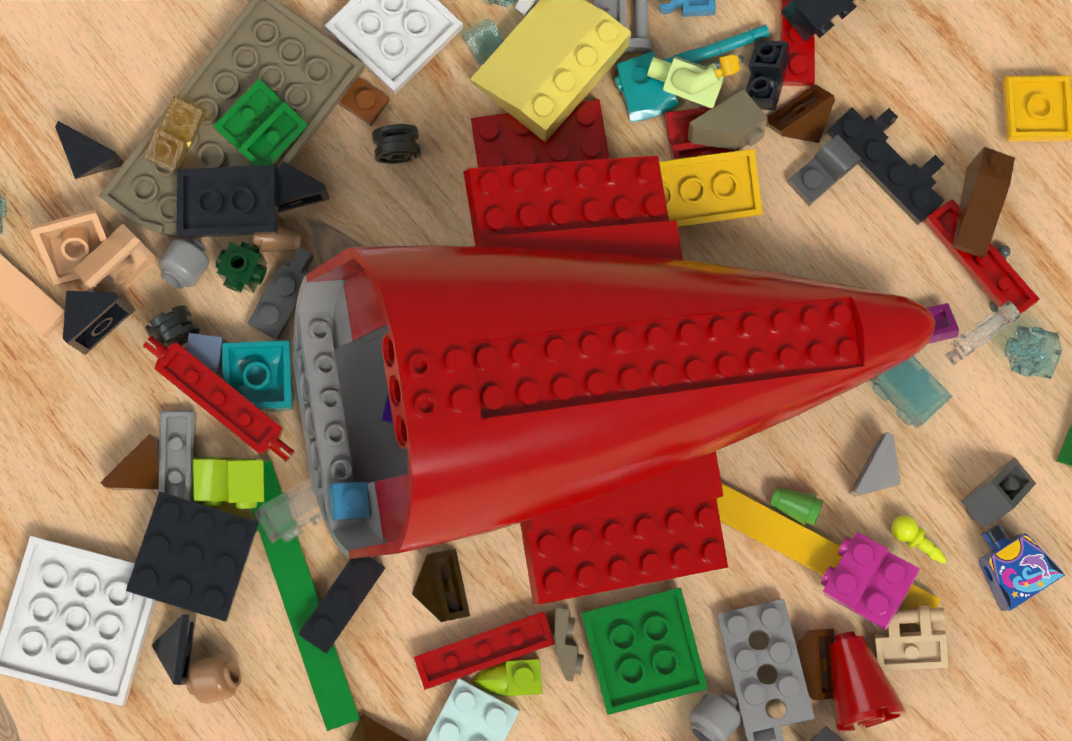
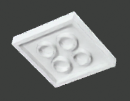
(394, 35)

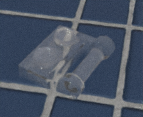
(986, 329)

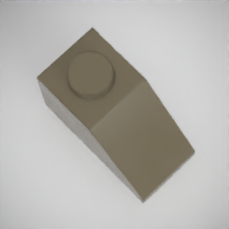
(729, 124)

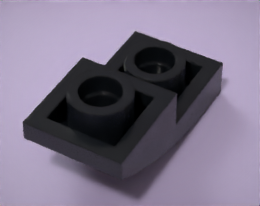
(767, 73)

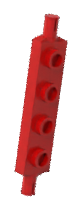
(218, 398)

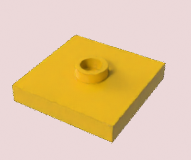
(1038, 108)

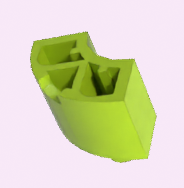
(228, 481)

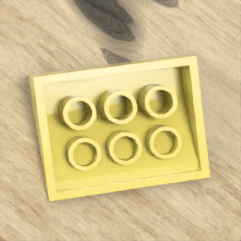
(552, 62)

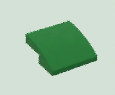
(260, 125)

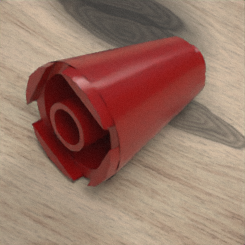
(860, 685)

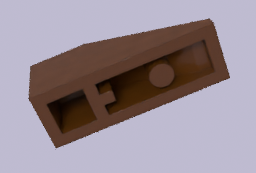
(982, 200)

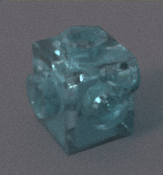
(1033, 351)

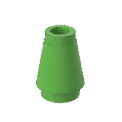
(797, 504)

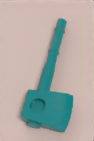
(645, 95)

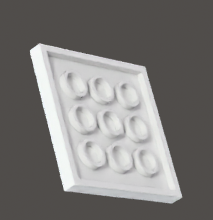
(74, 622)

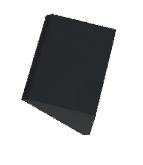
(92, 317)

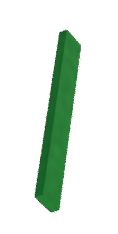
(300, 601)

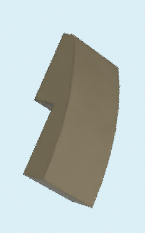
(567, 655)

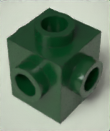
(247, 276)

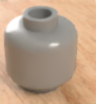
(183, 263)
(715, 717)

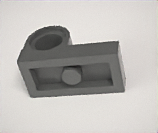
(824, 170)

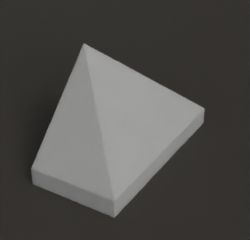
(880, 469)

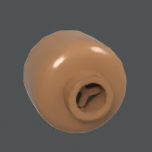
(213, 678)

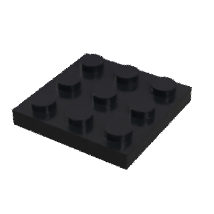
(192, 556)

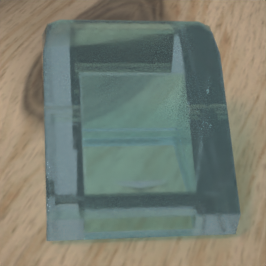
(482, 40)

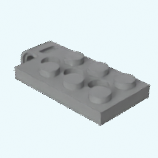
(745, 661)

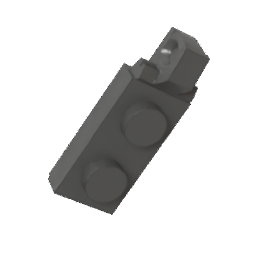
(281, 296)

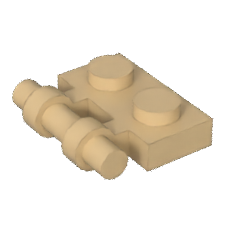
(913, 649)

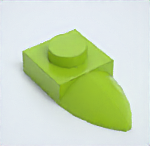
(511, 678)

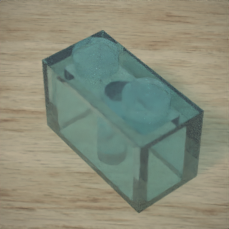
(911, 391)

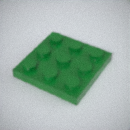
(644, 651)

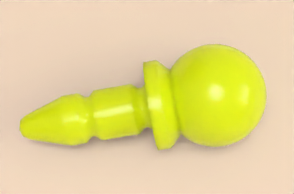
(906, 529)

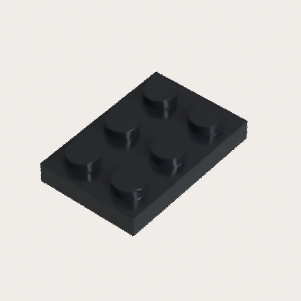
(227, 201)

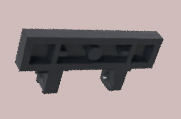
(904, 184)

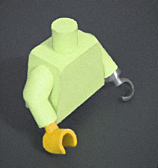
(693, 80)

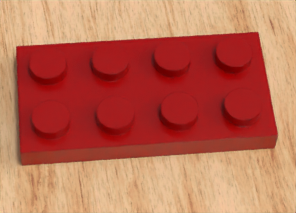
(506, 141)

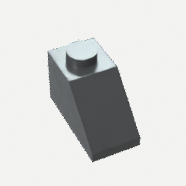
(998, 493)

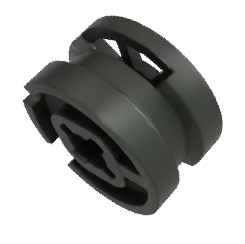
(396, 143)
(172, 326)

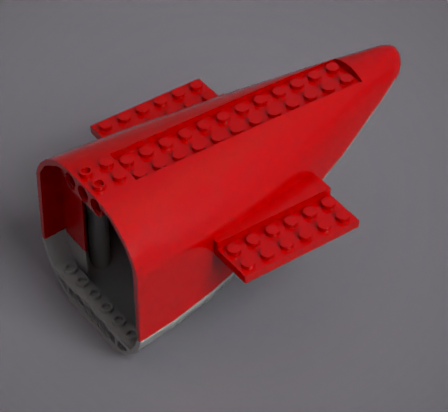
(566, 376)

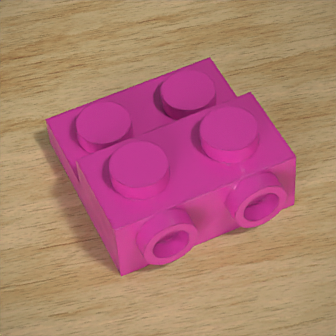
(869, 580)

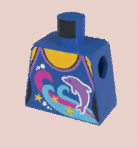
(1016, 568)

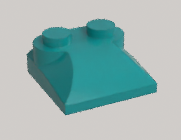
(260, 373)

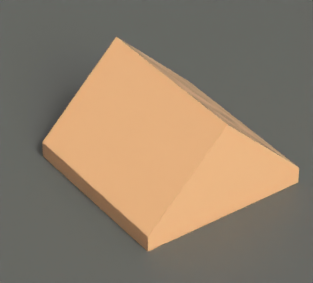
(68, 242)
(116, 262)

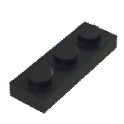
(341, 602)

